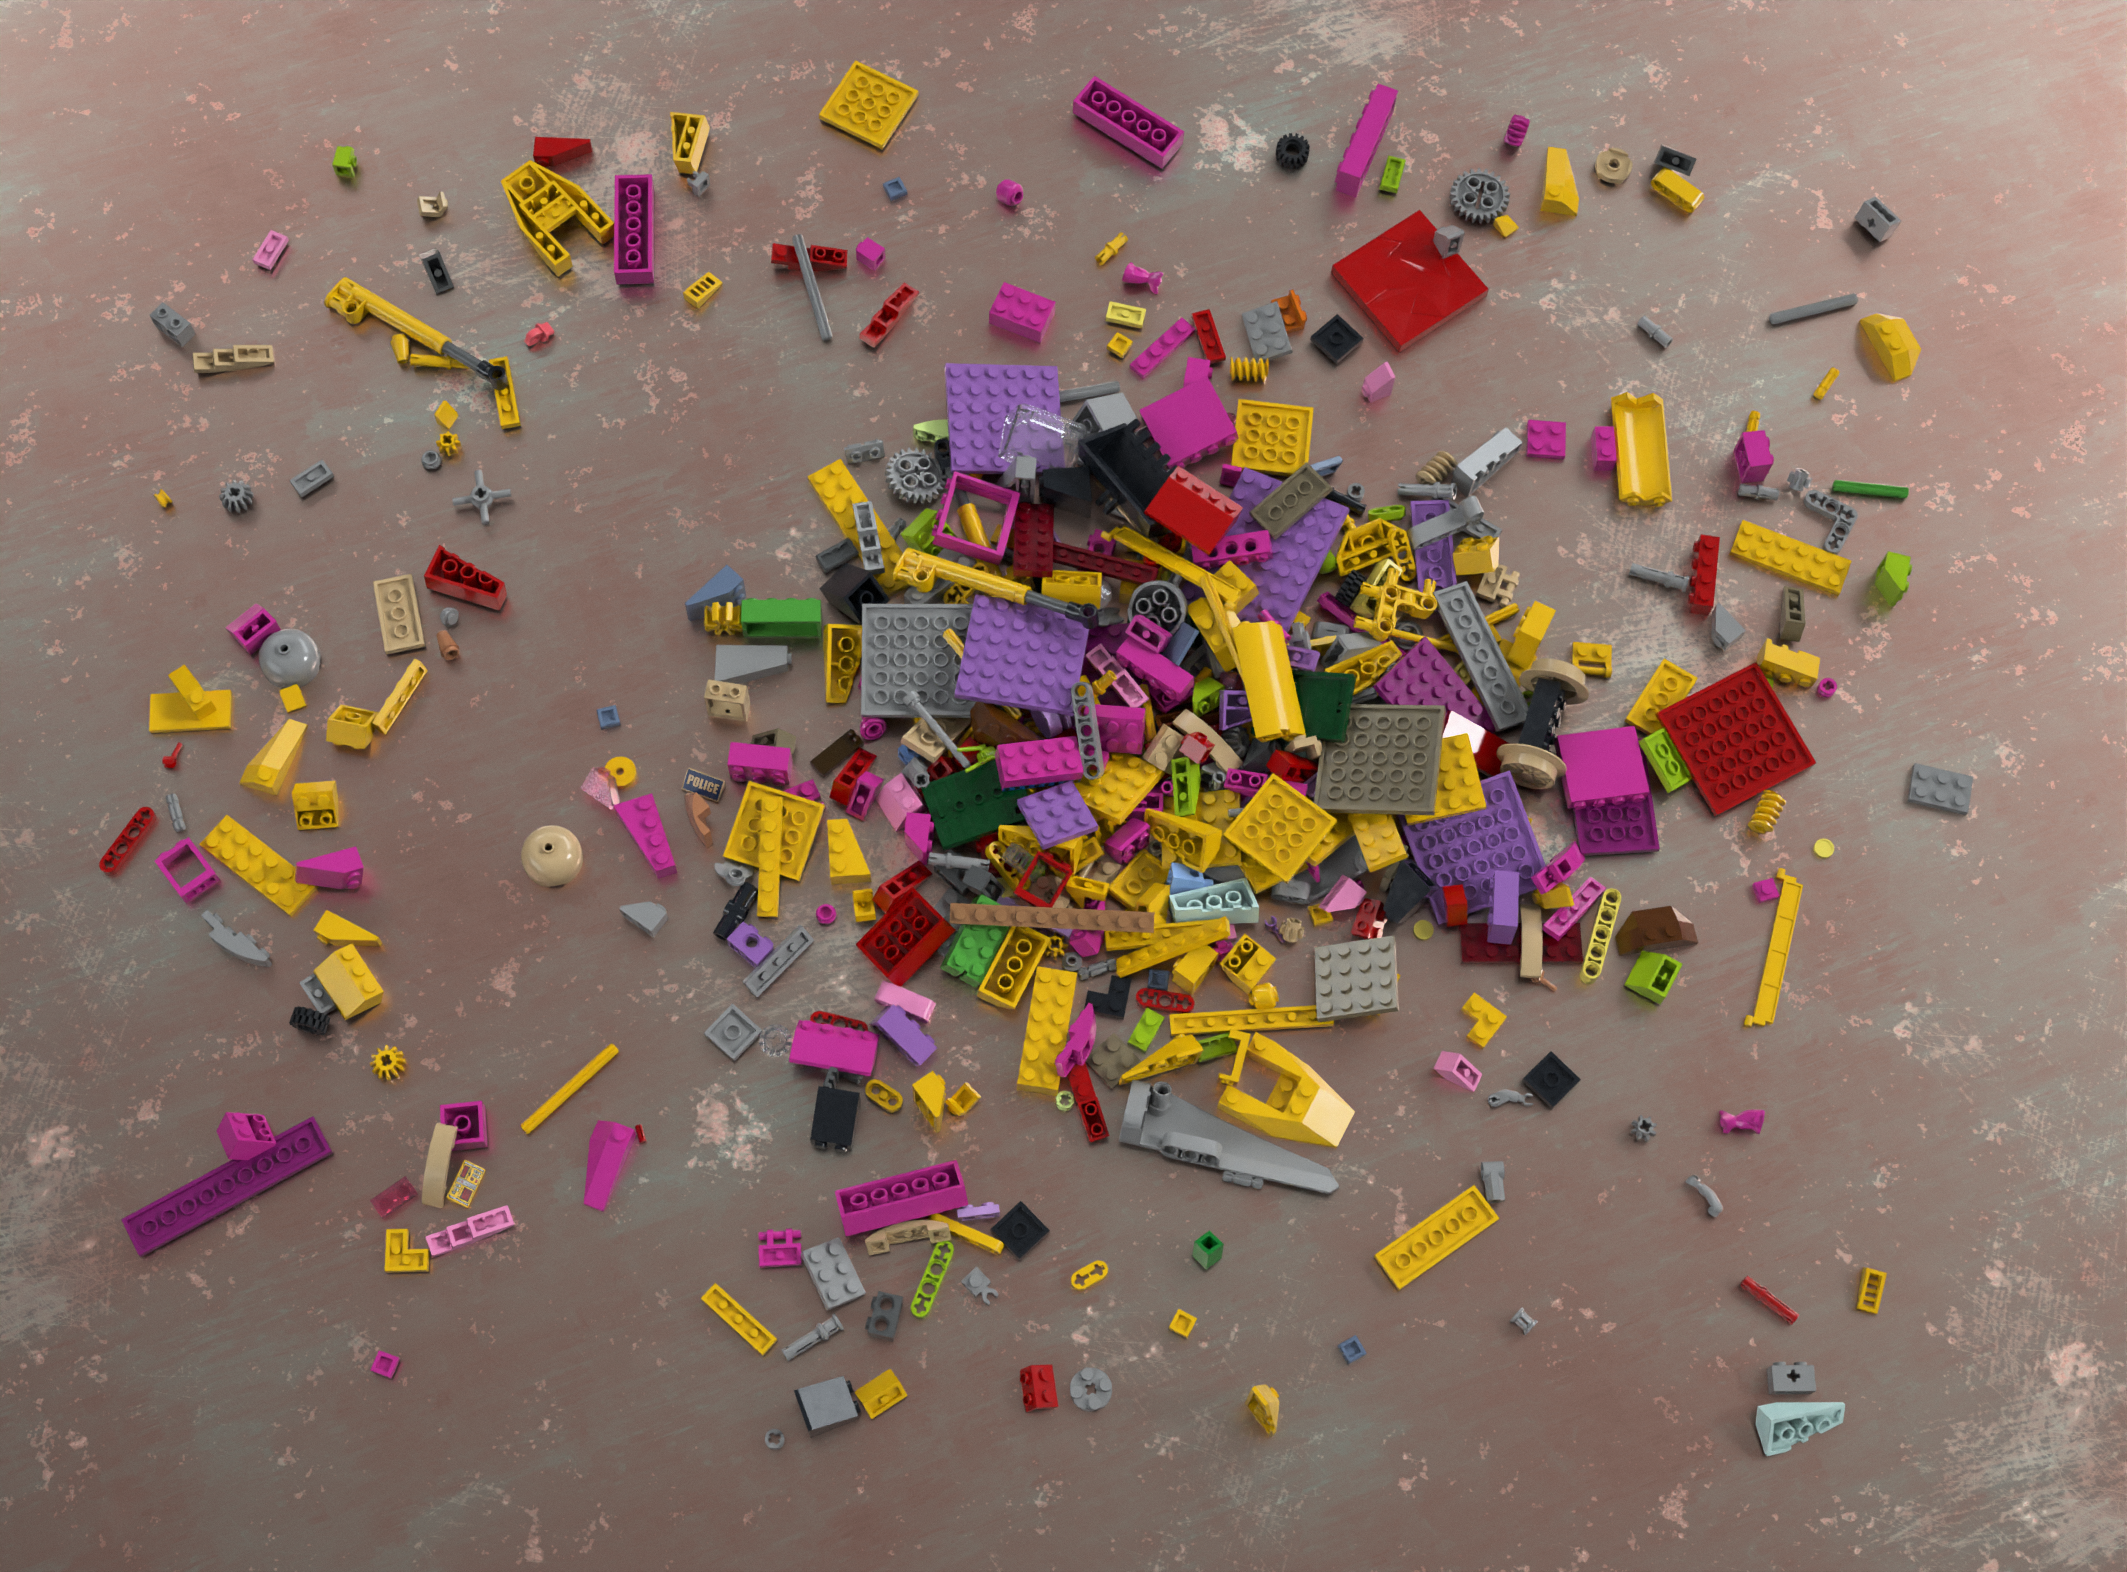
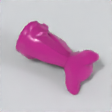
(1138, 275)
(1747, 1119)

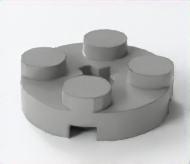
(1079, 1393)

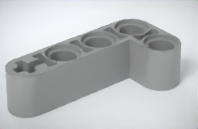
(1446, 524)

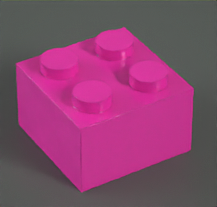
(1753, 456)
(471, 1124)

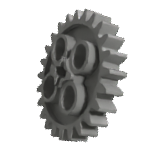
(1496, 199)
(915, 476)

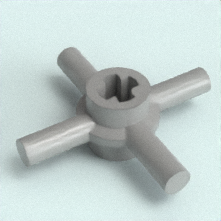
(481, 503)

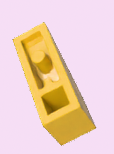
(192, 692)
(342, 932)

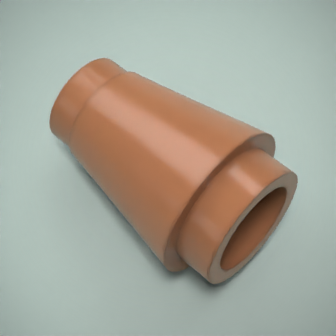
(447, 645)

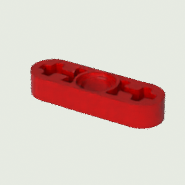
(1176, 544)
(1160, 993)
(826, 1016)

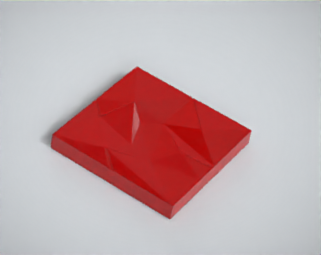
(1407, 282)

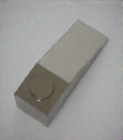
(1792, 614)

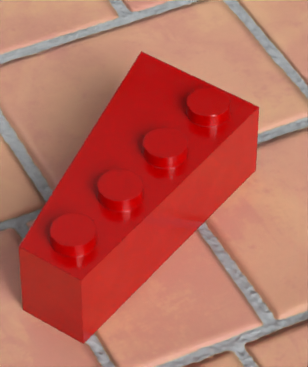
(463, 580)

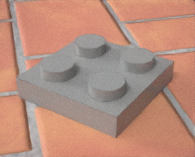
(733, 1032)

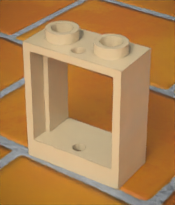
(736, 701)

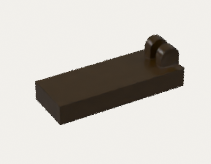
(837, 753)

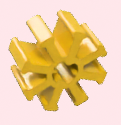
(722, 618)

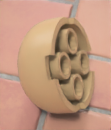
(552, 856)

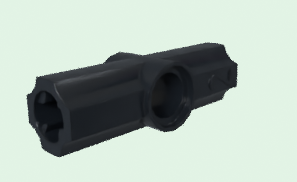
(736, 911)

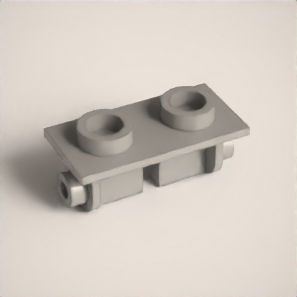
(869, 451)

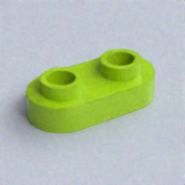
(1392, 512)

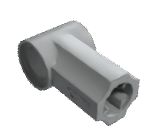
(917, 773)
(1493, 1176)

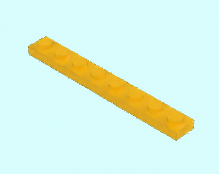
(1245, 1020)

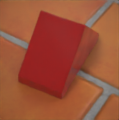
(1455, 905)

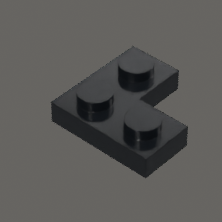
(1114, 1002)

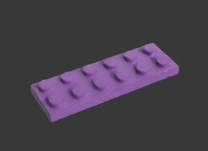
(1436, 559)

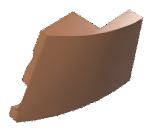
(697, 811)

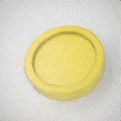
(1823, 848)
(1423, 930)

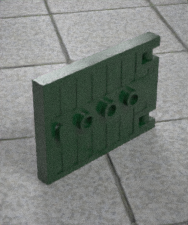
(1319, 703)
(971, 805)

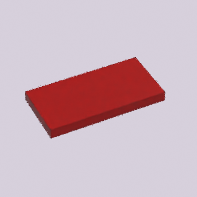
(1483, 742)

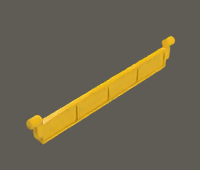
(1172, 562)
(1777, 951)

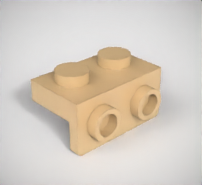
(1310, 745)

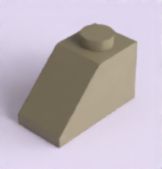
(775, 738)

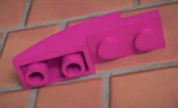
(1249, 783)
(1559, 868)
(1082, 1040)

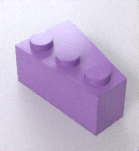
(1233, 709)
(1503, 905)
(904, 1034)

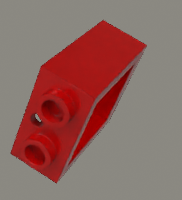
(1047, 858)

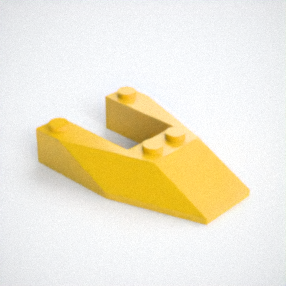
(545, 201)
(1298, 1107)

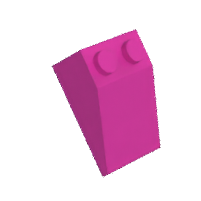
(333, 870)

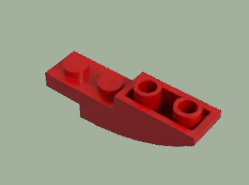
(821, 257)
(1087, 1103)

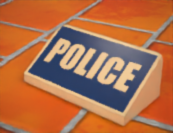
(704, 784)

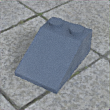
(722, 588)
(1180, 642)

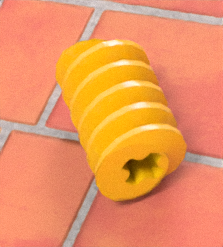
(1248, 369)
(1766, 812)

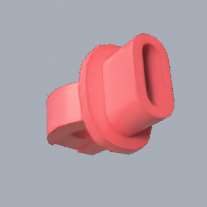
(539, 333)

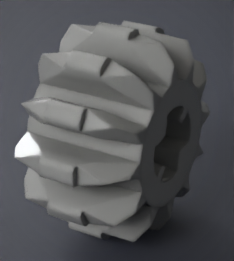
(235, 489)
(1237, 739)

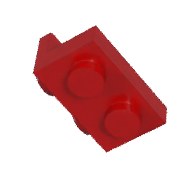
(1369, 919)
(1038, 1387)

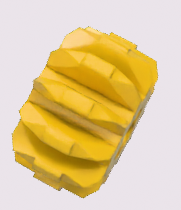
(386, 1055)

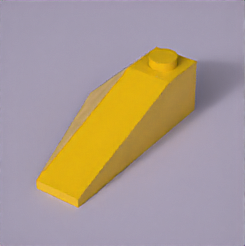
(1559, 187)
(841, 659)
(1024, 837)
(1189, 839)

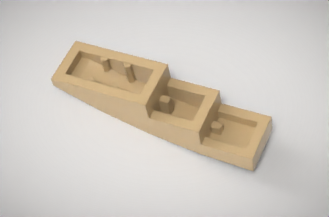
(233, 359)

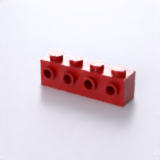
(1704, 575)

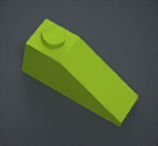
(1185, 785)

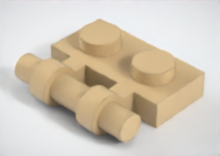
(1491, 583)

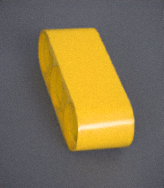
(1677, 190)

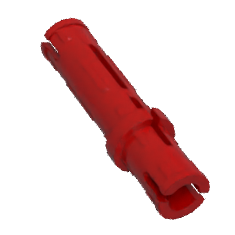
(1763, 1295)

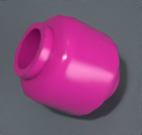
(1009, 192)

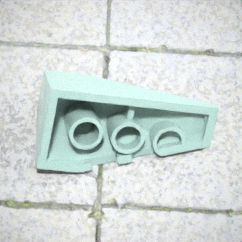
(1789, 1422)

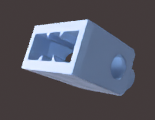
(1185, 879)

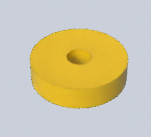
(626, 765)

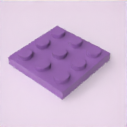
(1057, 815)

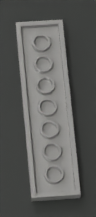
(1482, 656)

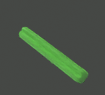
(1870, 488)

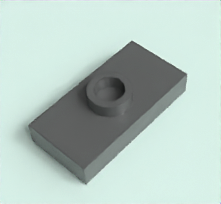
(837, 555)

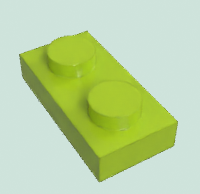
(1146, 1030)

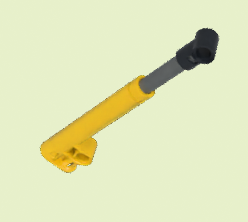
(350, 297)
(967, 512)
(924, 570)

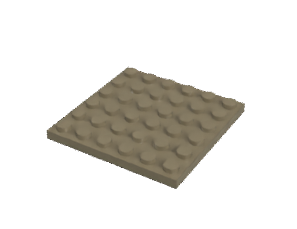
(1384, 763)

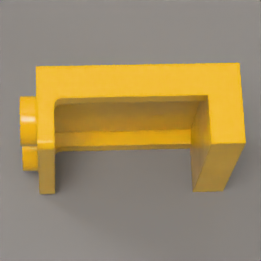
(1241, 1052)

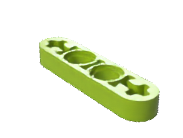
(935, 1280)

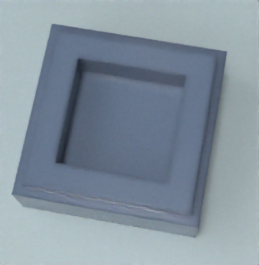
(895, 188)
(608, 717)
(1158, 979)
(1351, 1349)

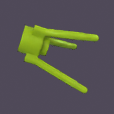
(985, 755)

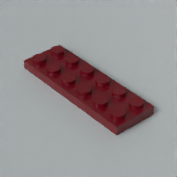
(1033, 540)
(1476, 949)

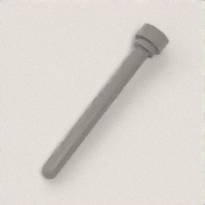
(912, 699)

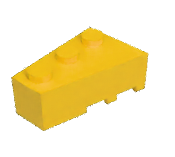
(689, 140)
(1530, 633)
(1788, 665)

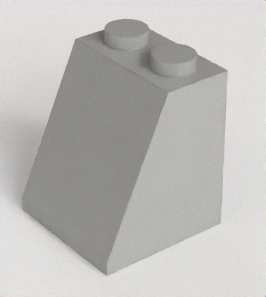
(1104, 413)

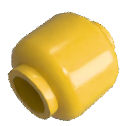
(1264, 996)

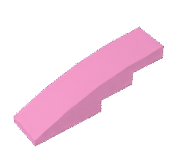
(1125, 685)
(469, 1231)

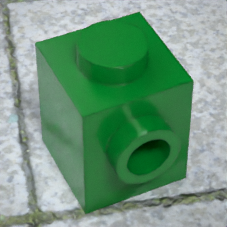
(1207, 1249)

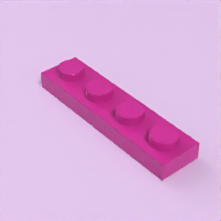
(1162, 348)
(1566, 917)

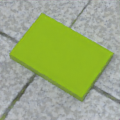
(1665, 760)

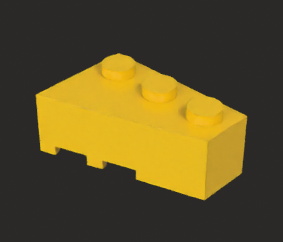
(845, 856)

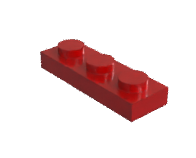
(1208, 336)

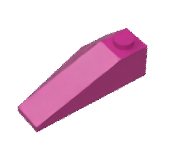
(606, 1157)

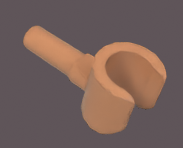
(1544, 981)

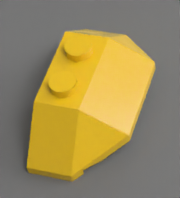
(1893, 344)
(1364, 546)
(1207, 625)

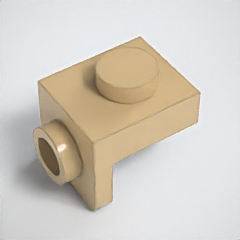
(432, 205)

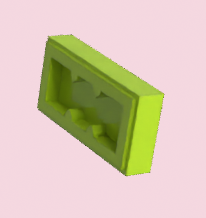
(1392, 174)
(1217, 1047)

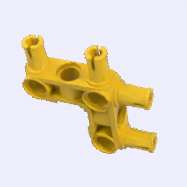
(1401, 599)

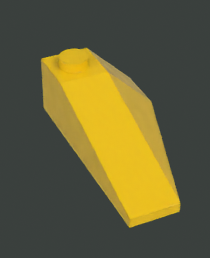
(1368, 664)
(271, 764)
(1176, 1054)
(1264, 1406)

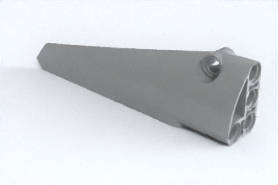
(1192, 1135)

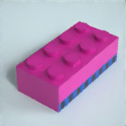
(1038, 763)

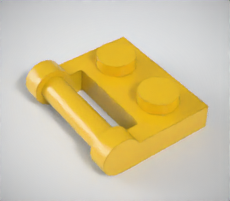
(1592, 654)

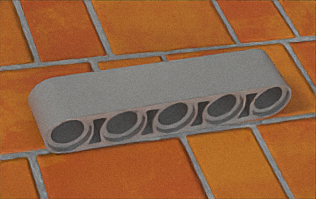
(1091, 720)

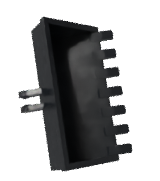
(1127, 472)

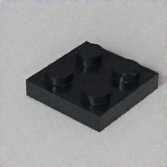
(1337, 339)
(1551, 1079)
(1020, 1230)

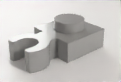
(978, 1284)

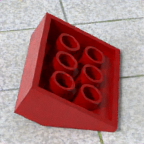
(1193, 510)
(905, 937)

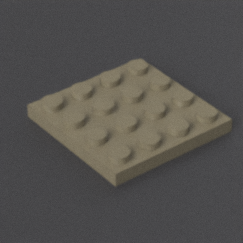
(1356, 979)

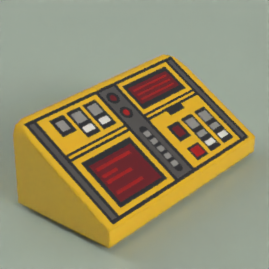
(466, 1184)

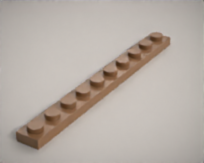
(1051, 917)

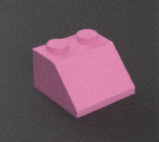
(898, 798)

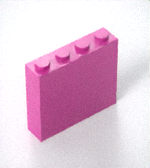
(1189, 423)
(1602, 767)

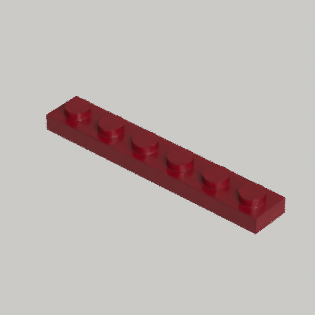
(1102, 563)

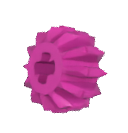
(1516, 130)

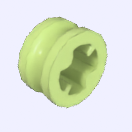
(1071, 1101)

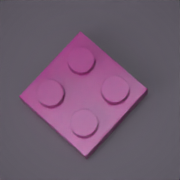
(1546, 439)

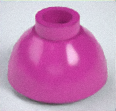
(872, 728)

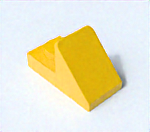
(1082, 887)

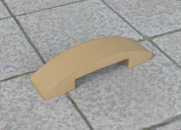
(1221, 753)
(1530, 940)
(437, 1165)
(907, 1231)

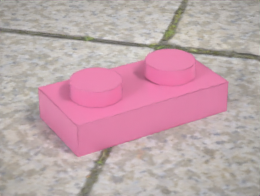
(270, 250)

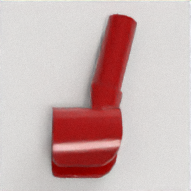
(171, 761)

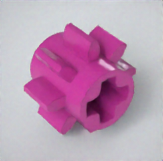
(1222, 948)

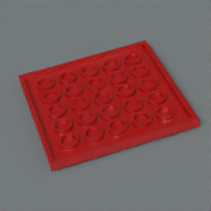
(1735, 739)

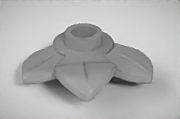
(1109, 616)
(734, 872)

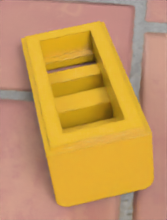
(703, 297)
(1866, 1272)

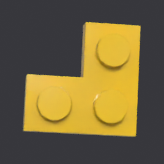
(1487, 1018)
(399, 1257)

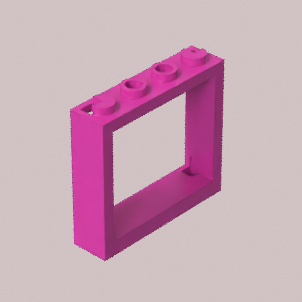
(985, 490)

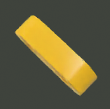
(1091, 1280)

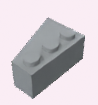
(1021, 478)

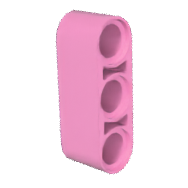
(915, 1005)

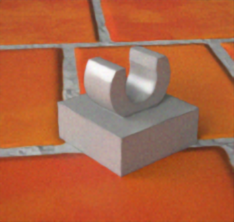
(700, 184)

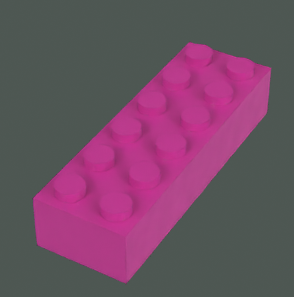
(1128, 122)
(1365, 140)
(634, 229)
(901, 1198)

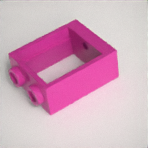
(198, 884)

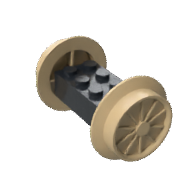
(1553, 686)

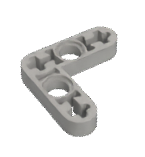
(1840, 520)

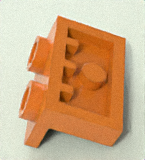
(1291, 312)

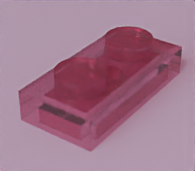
(394, 1197)

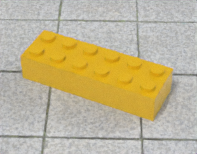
(1046, 1030)

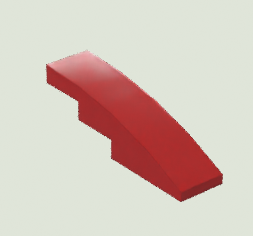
(888, 316)

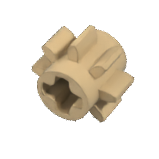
(1292, 930)

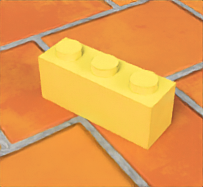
(1365, 605)

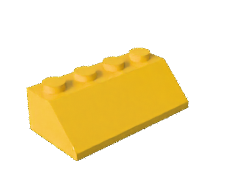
(1013, 967)

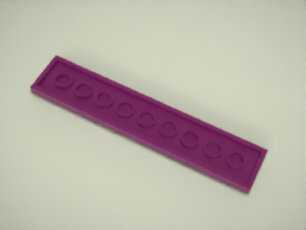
(225, 1187)

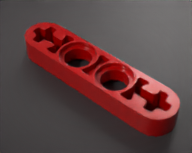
(131, 842)

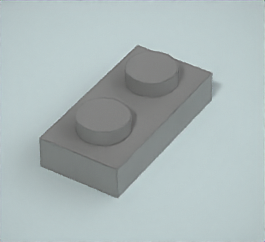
(311, 478)
(317, 994)

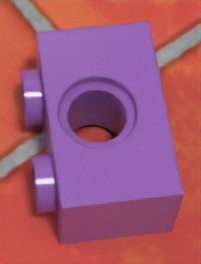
(742, 936)

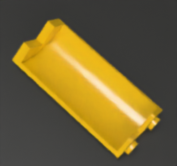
(1641, 450)
(1268, 681)

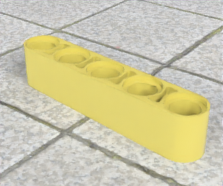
(1596, 944)

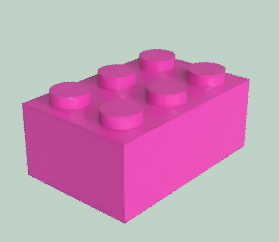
(1022, 312)
(1119, 728)
(760, 763)

